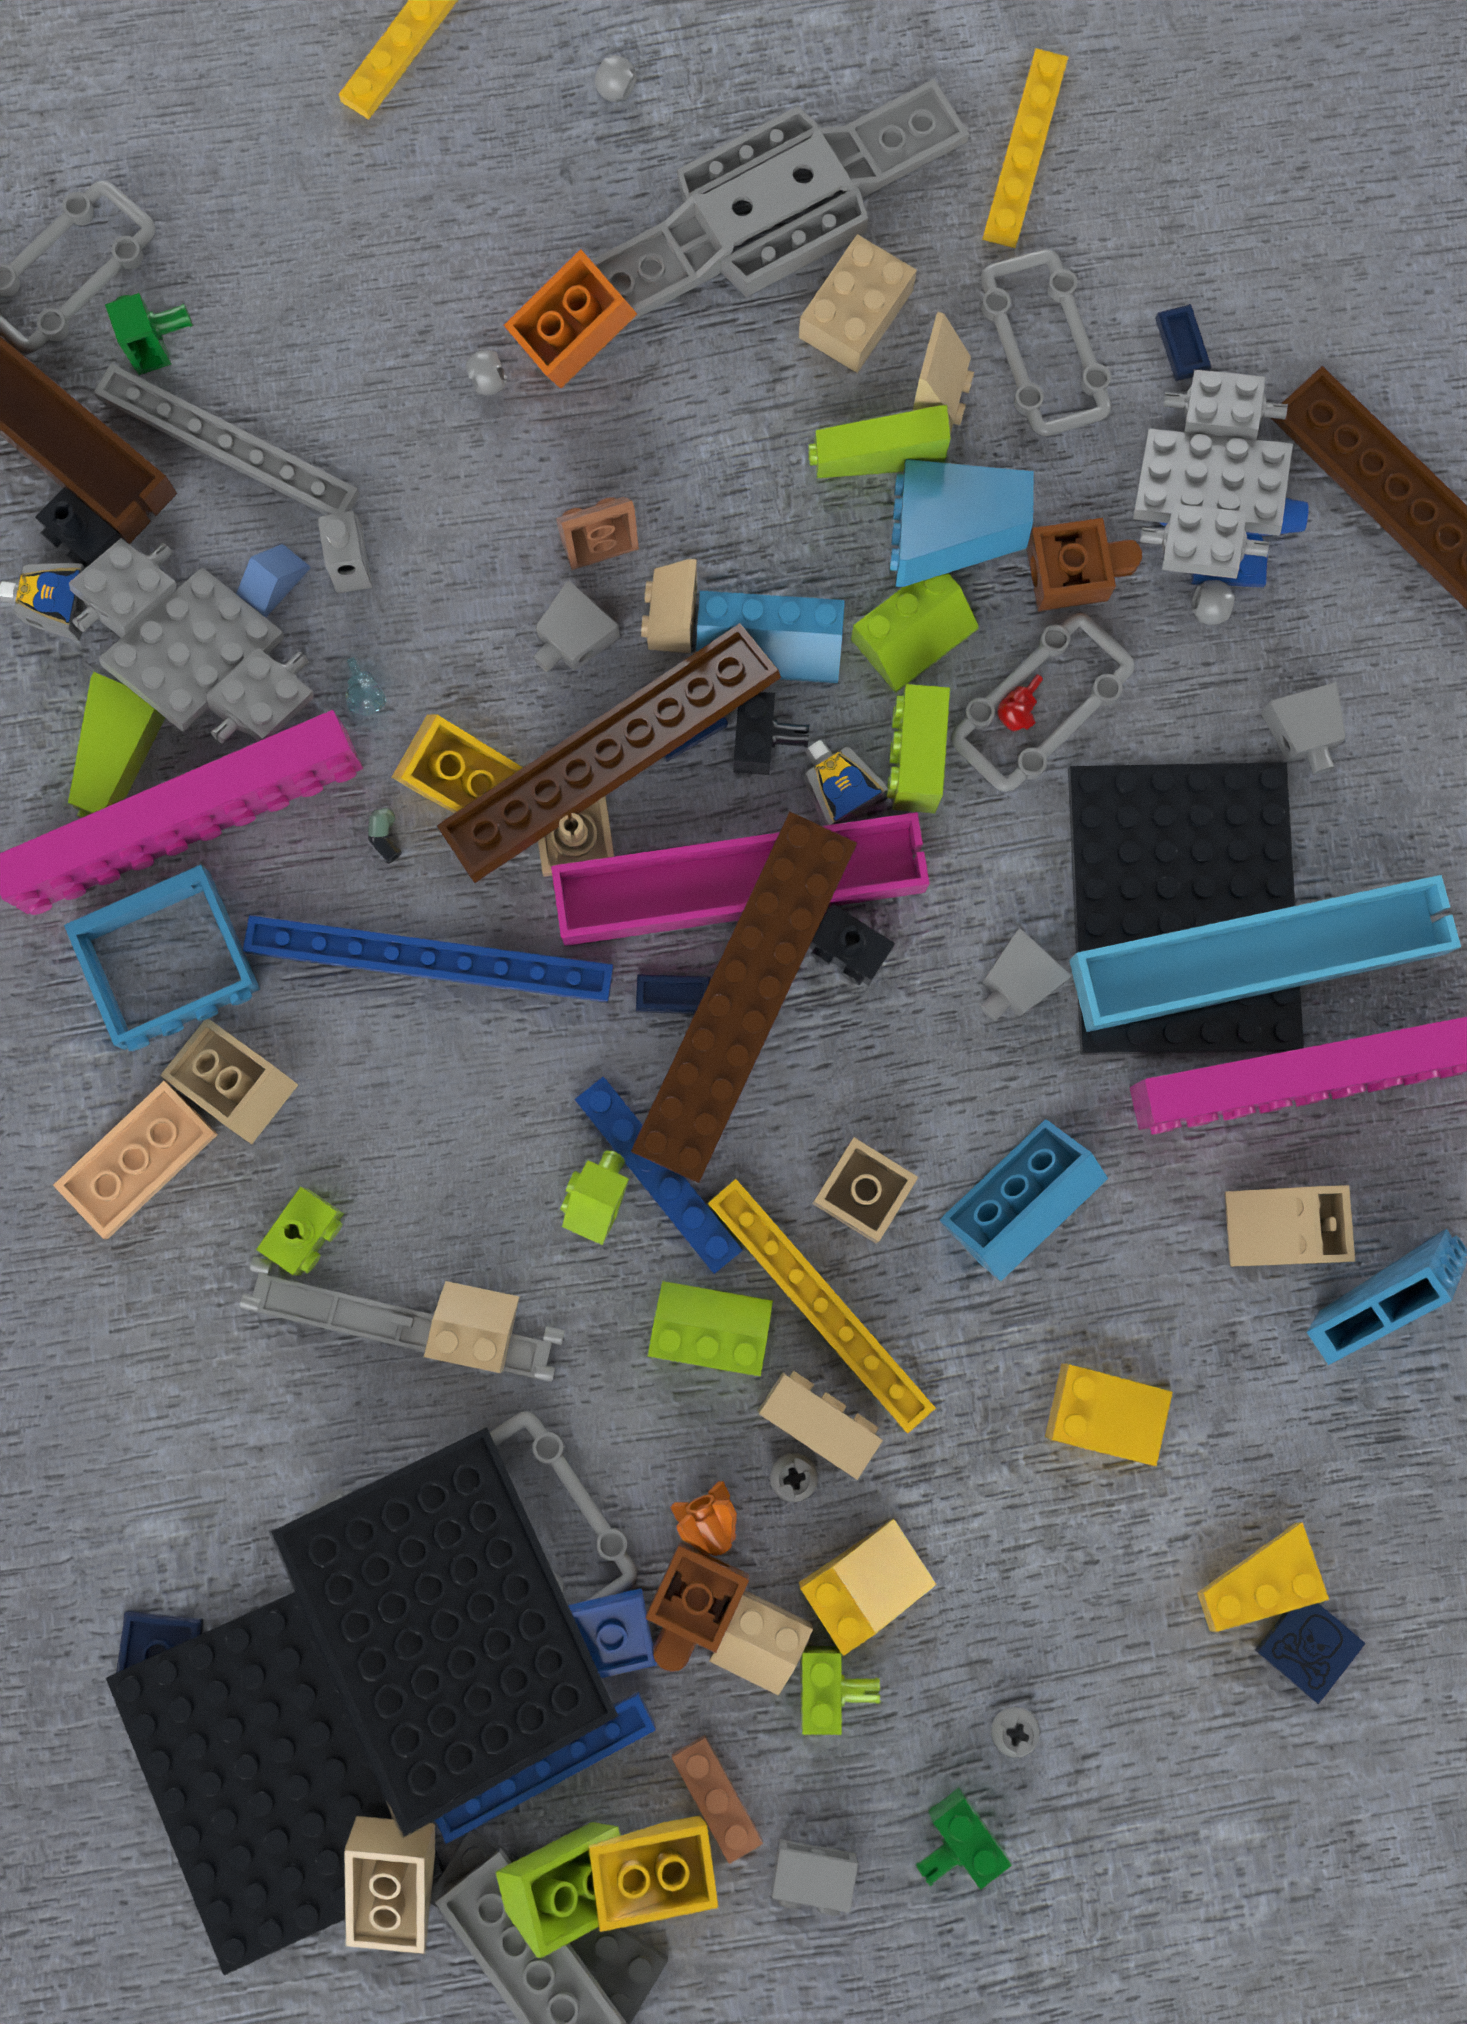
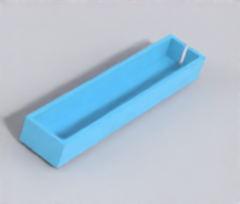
(1263, 953)

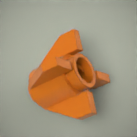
(707, 1521)

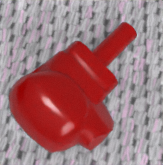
(1017, 706)

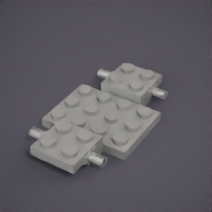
(1214, 476)
(189, 644)

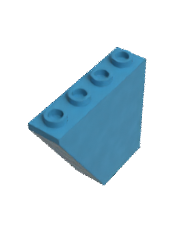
(957, 517)
(1391, 1297)

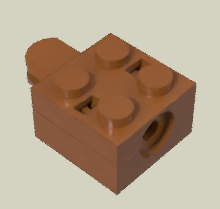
(1077, 564)
(693, 1605)

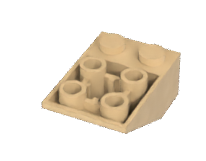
(1289, 1226)

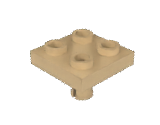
(579, 839)

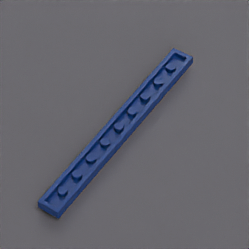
(428, 959)

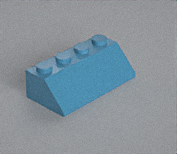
(794, 632)
(1024, 1199)

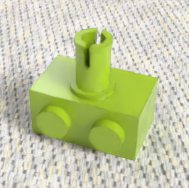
(595, 1197)
(301, 1232)
(827, 1690)

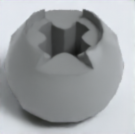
(615, 78)
(486, 372)
(1212, 602)
(807, 1484)
(1021, 1745)

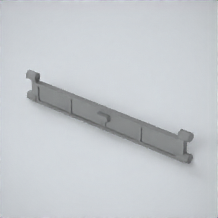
(378, 1319)

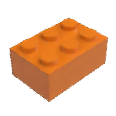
(570, 319)

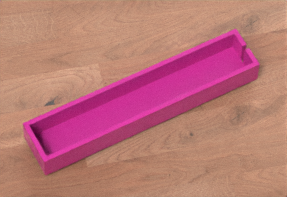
(177, 814)
(716, 879)
(1301, 1076)

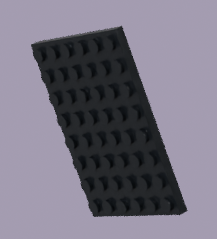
(1175, 854)
(443, 1629)
(252, 1776)

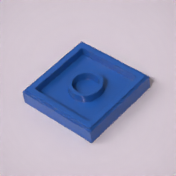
(616, 1632)

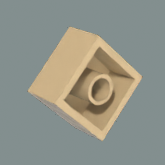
(865, 1190)

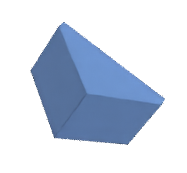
(270, 578)

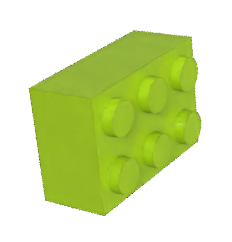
(918, 748)

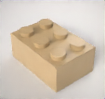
(857, 303)
(821, 1423)

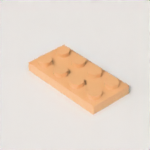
(135, 1160)

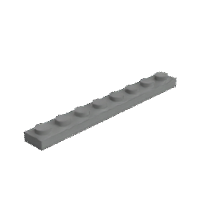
(225, 442)

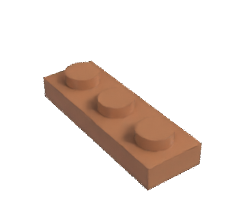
(717, 1799)

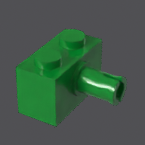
(142, 331)
(965, 1843)

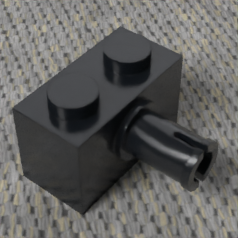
(76, 527)
(759, 732)
(850, 946)

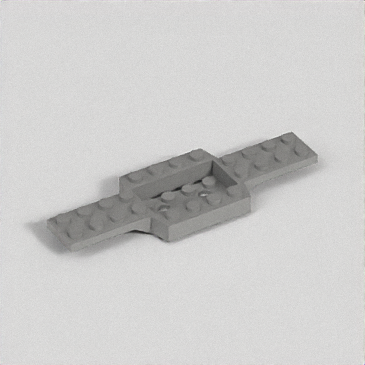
(760, 169)

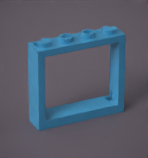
(134, 908)

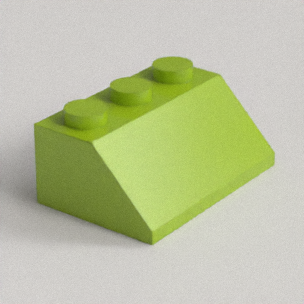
(914, 629)
(710, 1328)
(553, 1890)

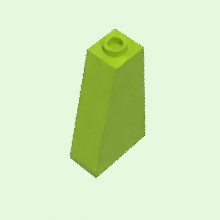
(881, 443)
(112, 744)

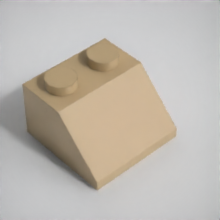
(671, 607)
(472, 1327)
(762, 1643)

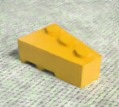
(1266, 1583)

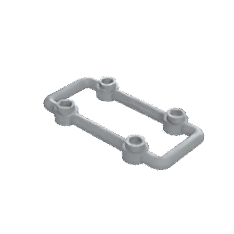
(77, 210)
(1029, 395)
(1052, 643)
(549, 1449)

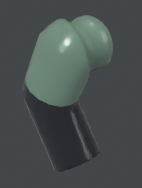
(378, 834)

